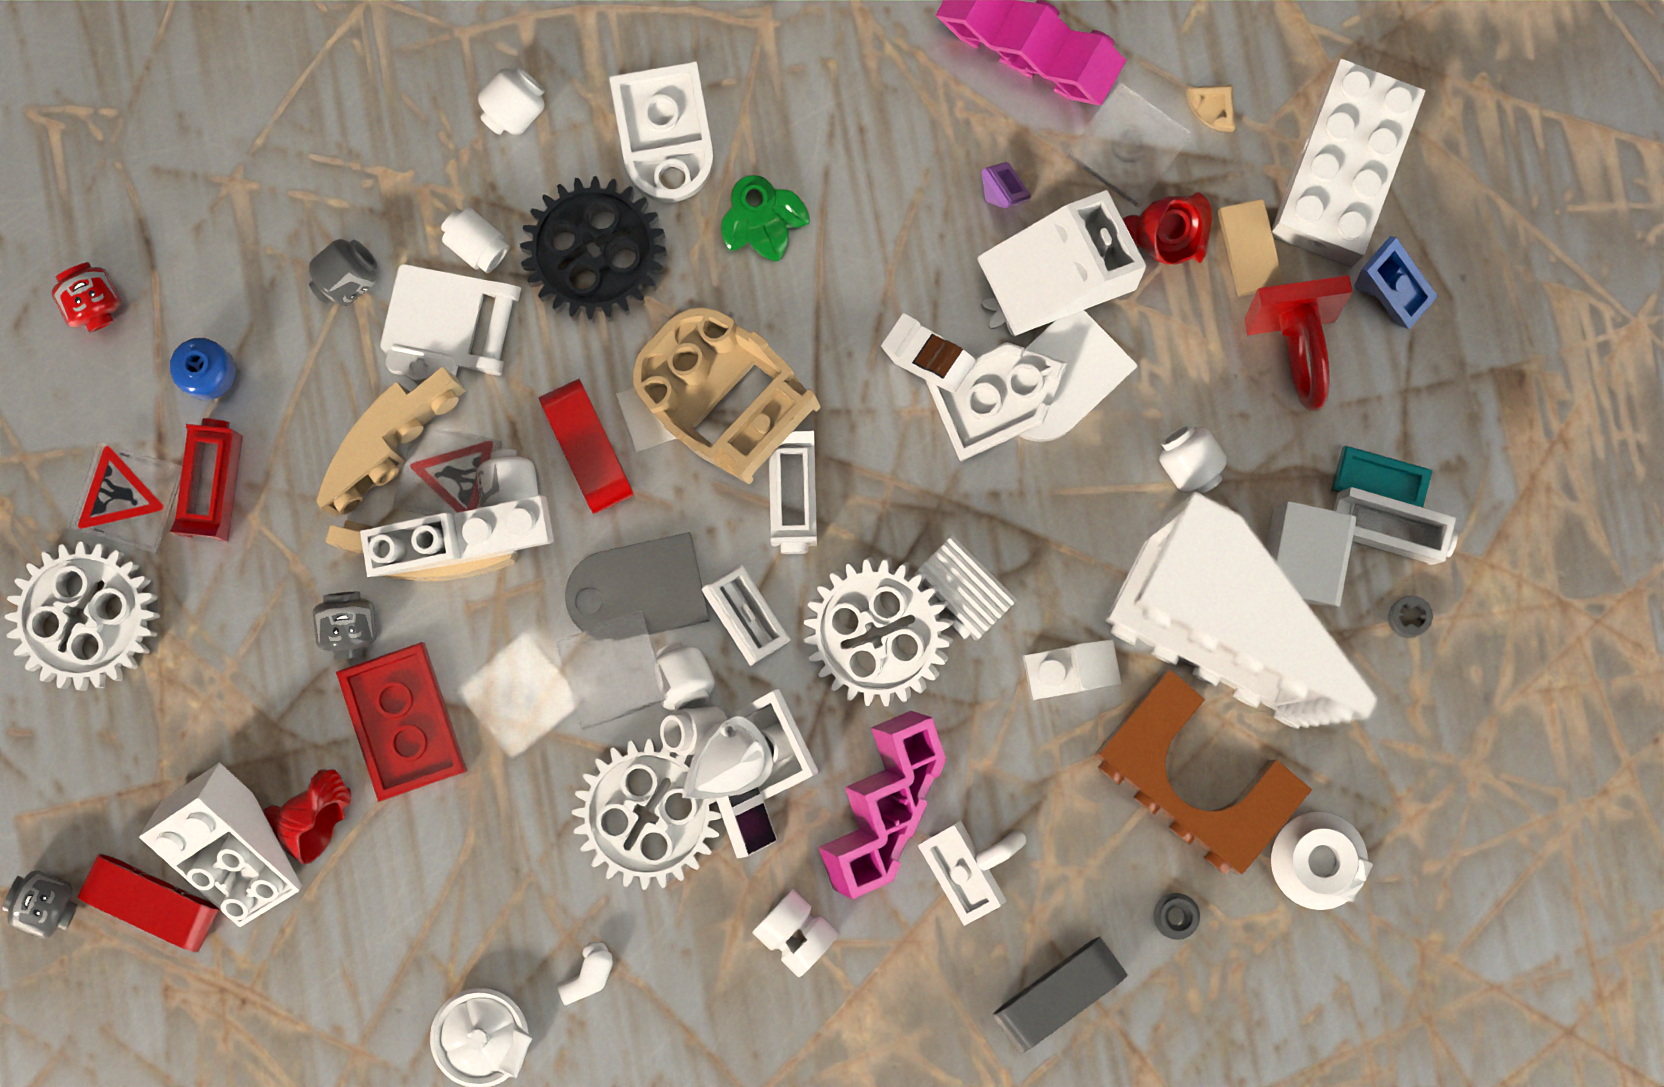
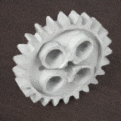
(48, 594)
(862, 594)
(612, 791)

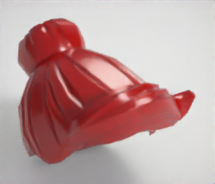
(1173, 229)
(309, 819)

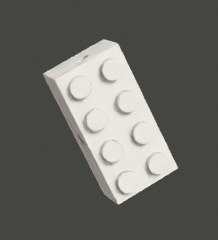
(1347, 163)

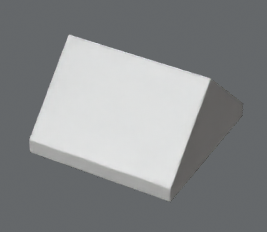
(1312, 550)
(789, 753)

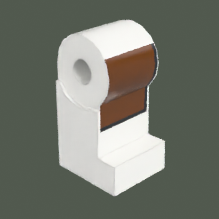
(927, 354)

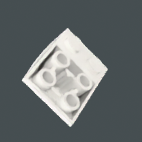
(1064, 264)
(222, 845)

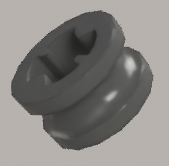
(1409, 603)

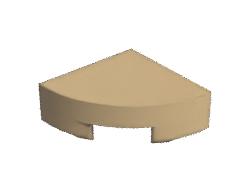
(1213, 106)

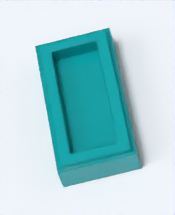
(1381, 476)

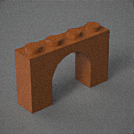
(1229, 834)

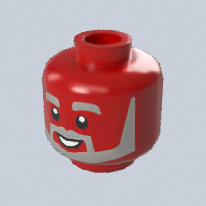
(86, 297)

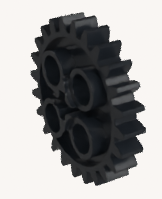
(574, 214)

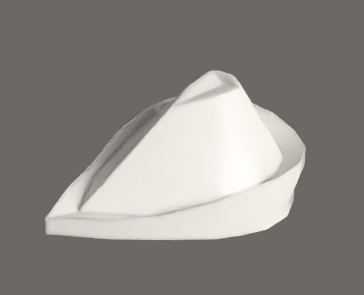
(728, 762)

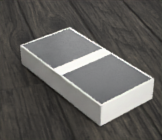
(747, 822)

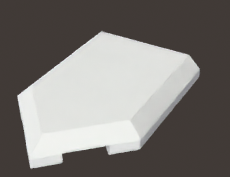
(999, 398)

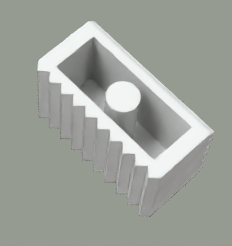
(968, 587)

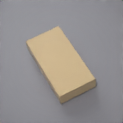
(1250, 246)

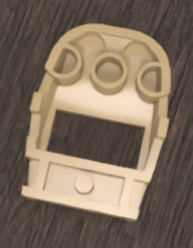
(696, 365)

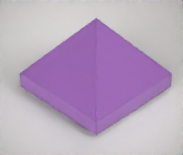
(1003, 186)

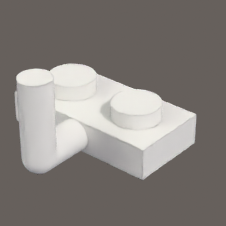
(966, 872)

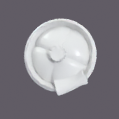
(1320, 861)
(479, 1038)

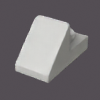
(1072, 669)

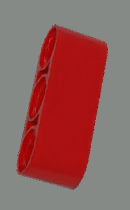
(586, 446)
(148, 902)

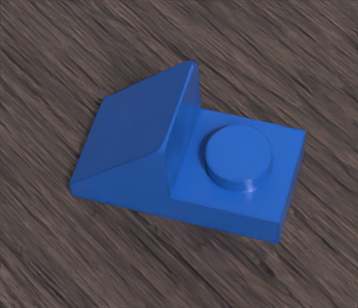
(1396, 283)

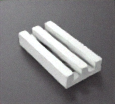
(733, 623)

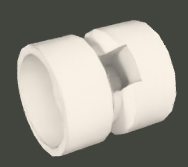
(783, 921)

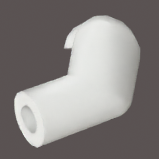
(592, 974)

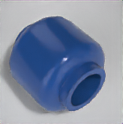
(207, 381)

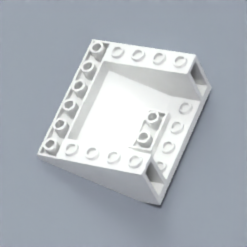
(1226, 608)

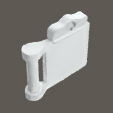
(436, 320)

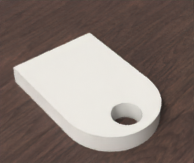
(663, 128)
(1091, 373)

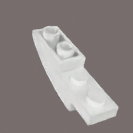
(457, 537)

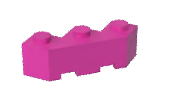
(1038, 42)
(886, 806)

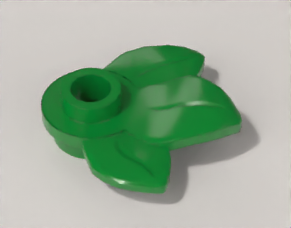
(764, 224)

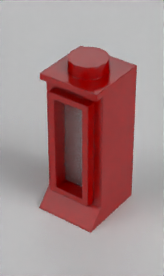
(208, 480)

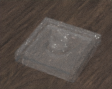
(1128, 145)
(518, 696)

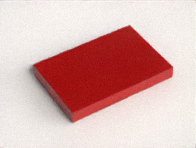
(401, 721)

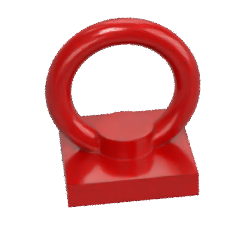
(1299, 313)

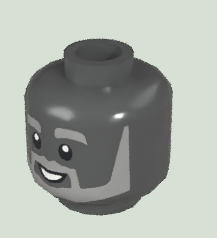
(342, 272)
(344, 624)
(39, 904)

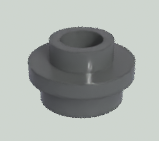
(1189, 923)

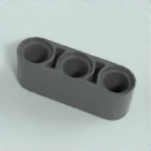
(1059, 995)

